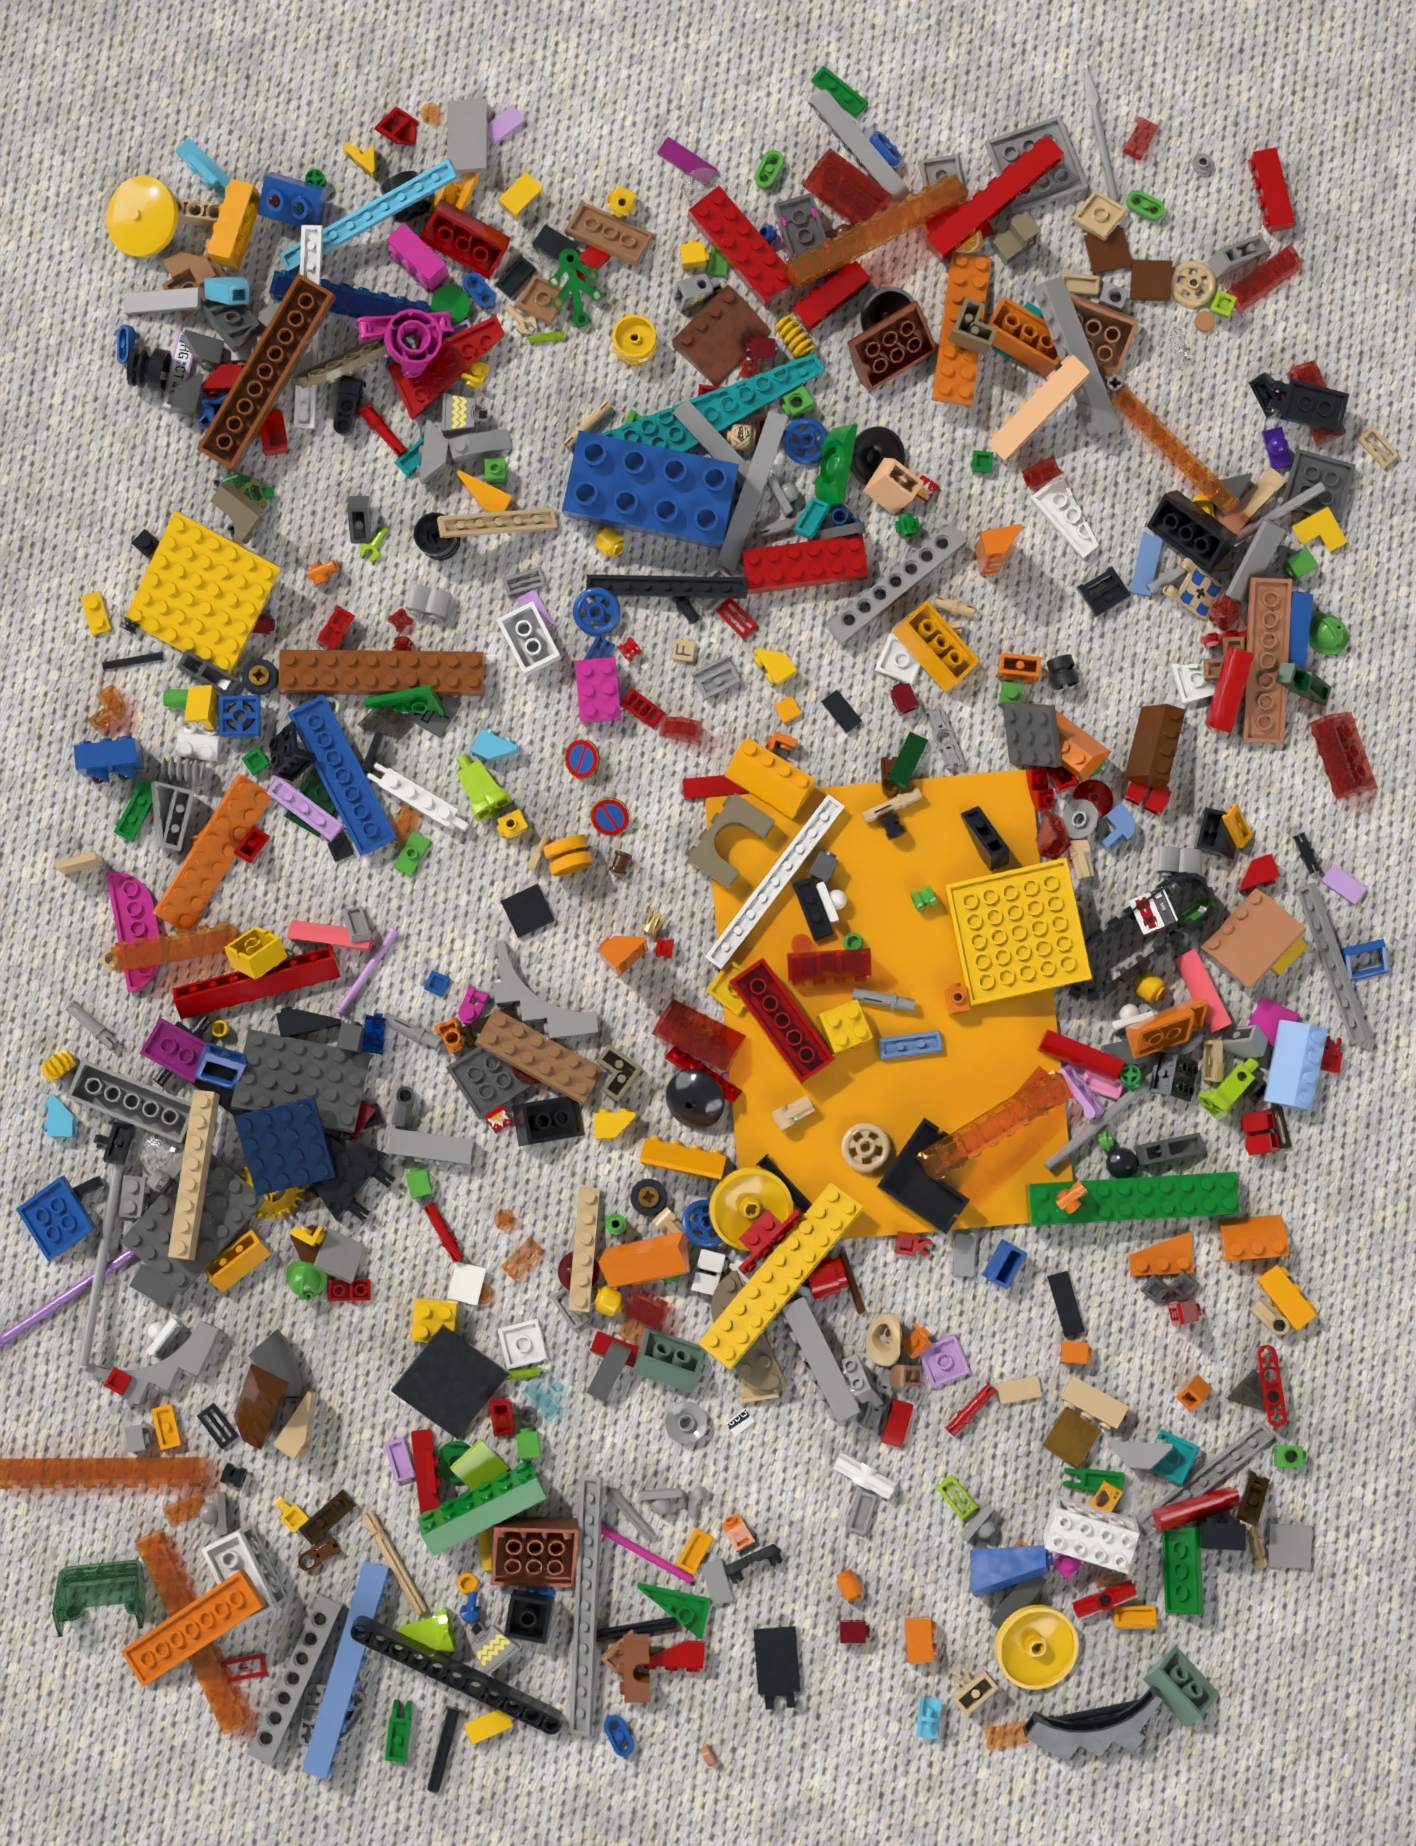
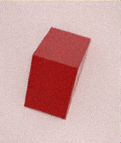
(1061, 779)

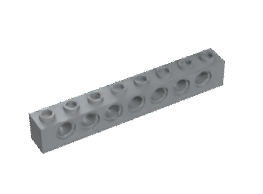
(844, 633)
(267, 1751)

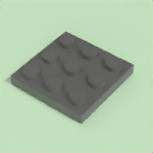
(1313, 468)
(1032, 734)
(485, 1081)

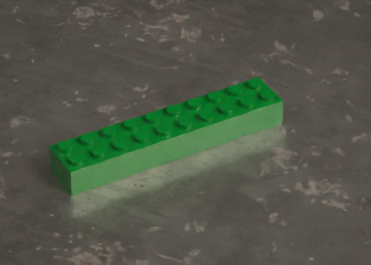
(1136, 1199)

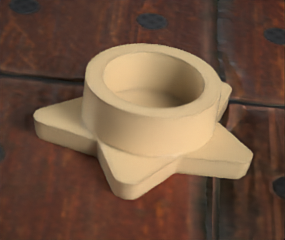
(105, 959)

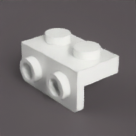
(198, 743)

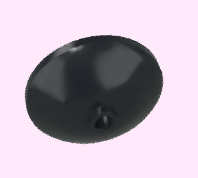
(881, 301)
(882, 444)
(702, 1092)

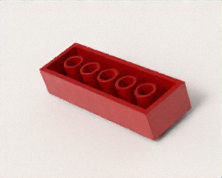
(740, 245)
(805, 564)
(781, 1020)

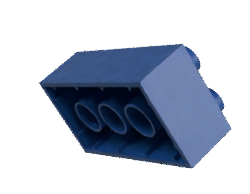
(650, 490)

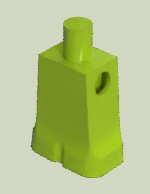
(485, 795)
(1224, 1095)
(432, 1631)

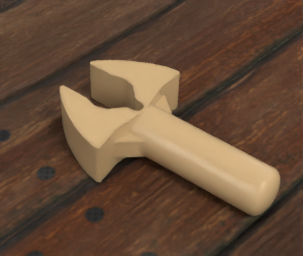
(521, 320)
(537, 854)

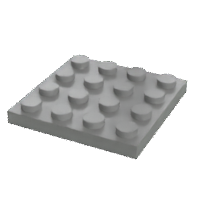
(1058, 183)

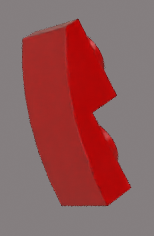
(593, 259)
(1038, 787)
(343, 1291)
(897, 1423)

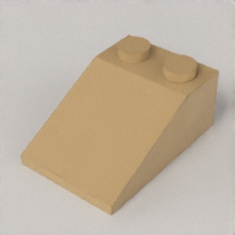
(298, 1430)

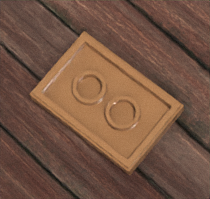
(188, 281)

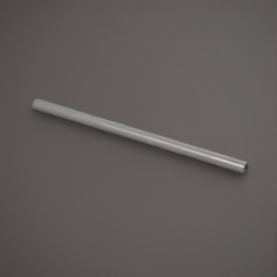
(1245, 532)
(1116, 1108)
(100, 1266)

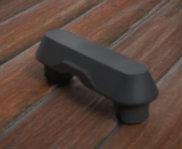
(770, 1552)

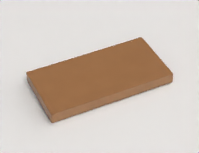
(609, 233)

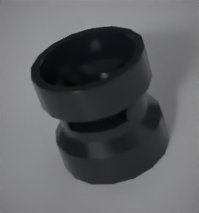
(892, 826)
(233, 1475)

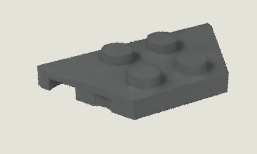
(231, 322)

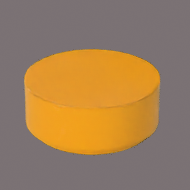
(467, 1582)

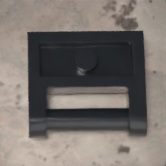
(1106, 597)

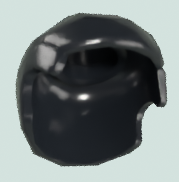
(1121, 1162)

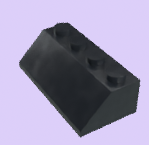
(1191, 530)

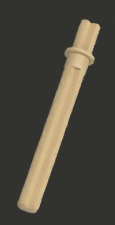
(394, 1562)

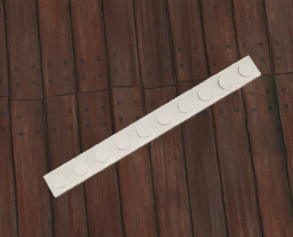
(310, 268)
(774, 882)

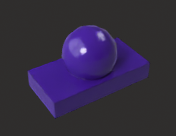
(1277, 448)

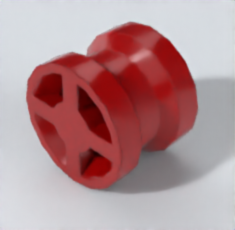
(629, 649)
(664, 947)

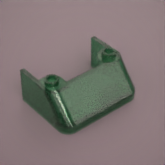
(99, 1586)

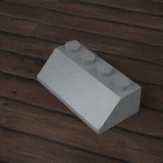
(1256, 559)

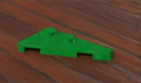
(409, 700)
(687, 1608)

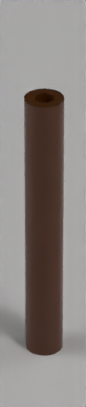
(852, 1283)

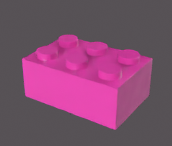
(417, 258)
(598, 690)

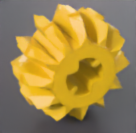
(58, 1065)

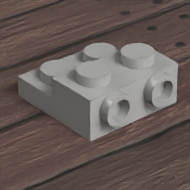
(861, 1380)

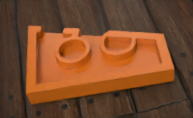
(1164, 1258)

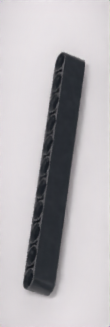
(451, 1666)

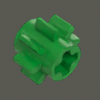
(907, 525)

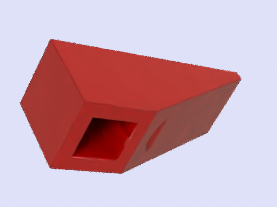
(684, 1654)

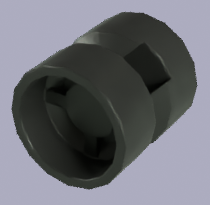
(1062, 671)

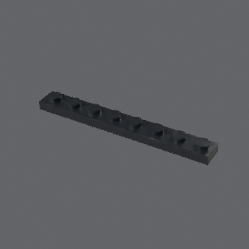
(671, 586)

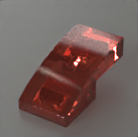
(1140, 139)

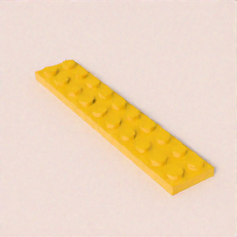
(780, 1276)

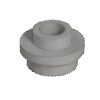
(1202, 168)

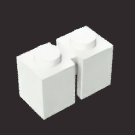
(712, 1262)

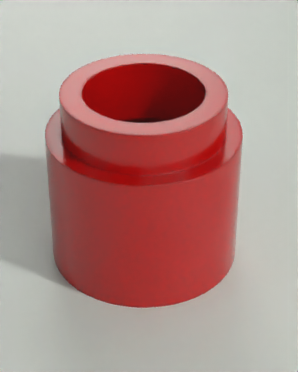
(827, 1278)

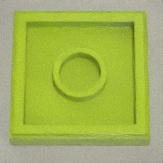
(478, 1465)

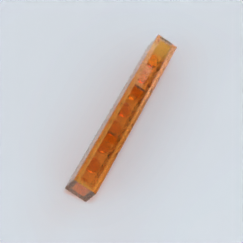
(1175, 451)

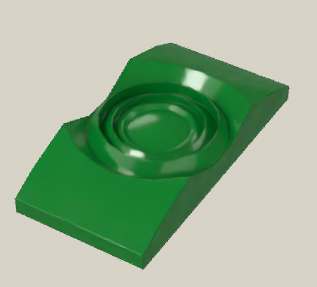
(835, 464)

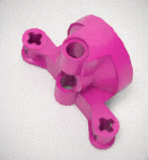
(427, 333)

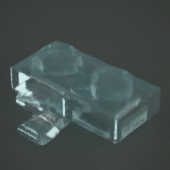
(543, 1398)

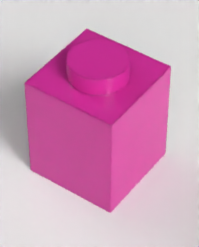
(1066, 1564)

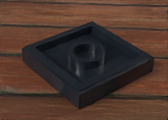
(527, 911)

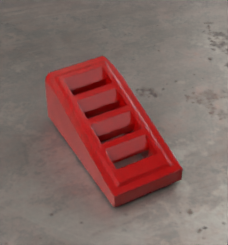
(640, 698)

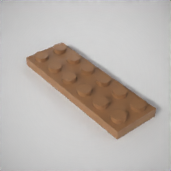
(538, 1056)

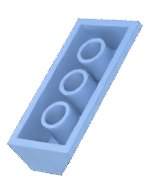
(1295, 1065)

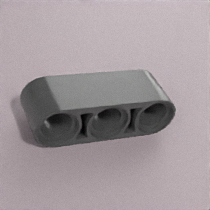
(608, 1371)

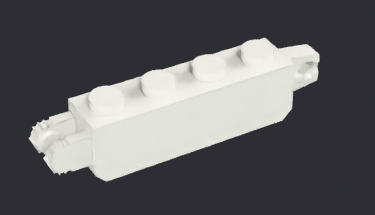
(418, 798)

